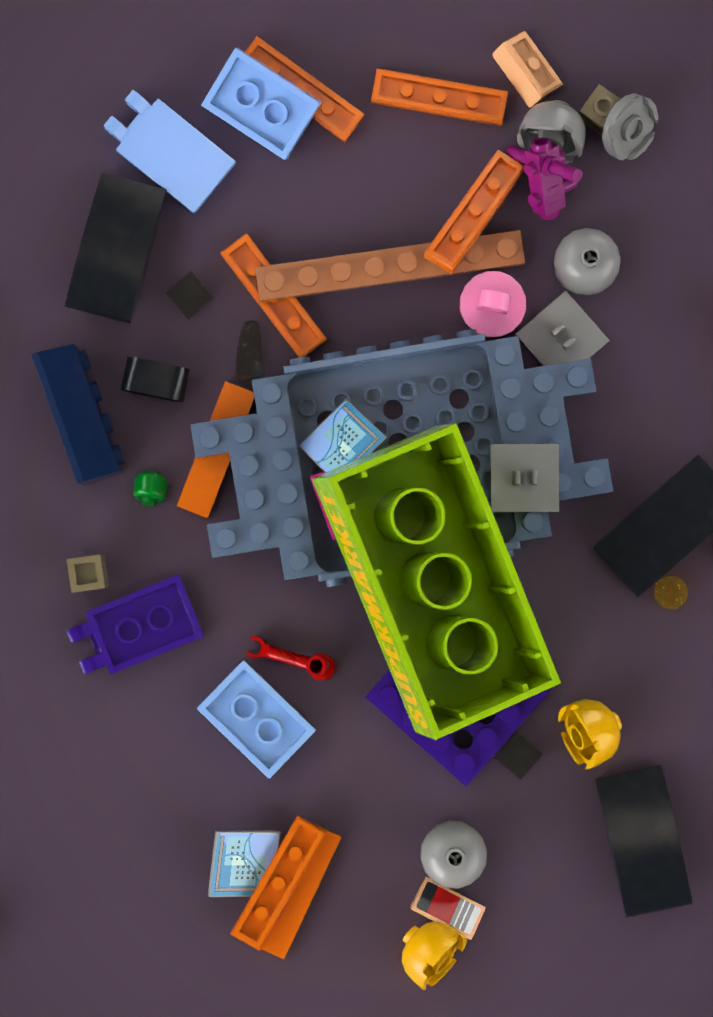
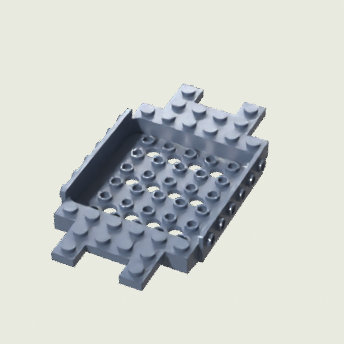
(503, 407)

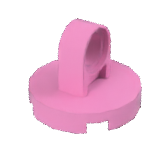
(492, 304)

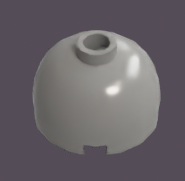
(557, 122)
(576, 272)
(449, 838)

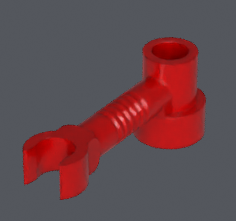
(295, 659)

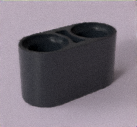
(155, 379)

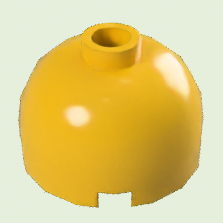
(591, 731)
(431, 952)

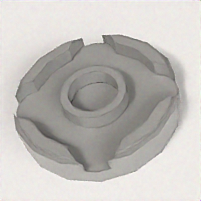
(630, 127)

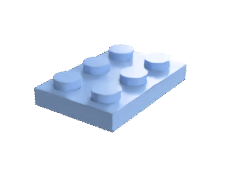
(261, 103)
(256, 719)

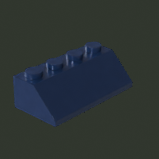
(77, 413)

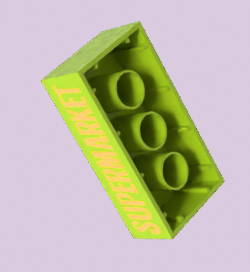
(436, 581)

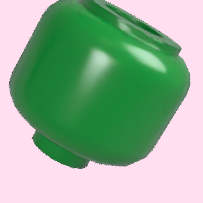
(150, 488)

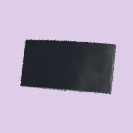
(115, 248)
(662, 528)
(643, 841)

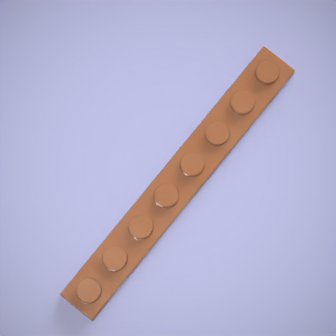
(381, 267)

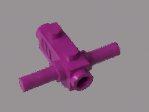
(545, 172)

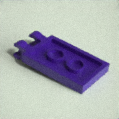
(138, 626)

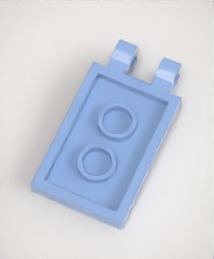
(170, 152)

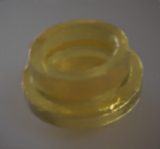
(671, 592)

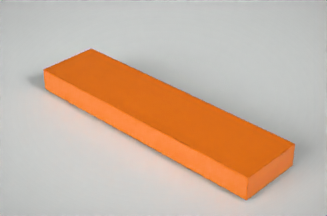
(439, 97)
(334, 112)
(474, 212)
(285, 314)
(209, 472)
(278, 882)
(290, 919)

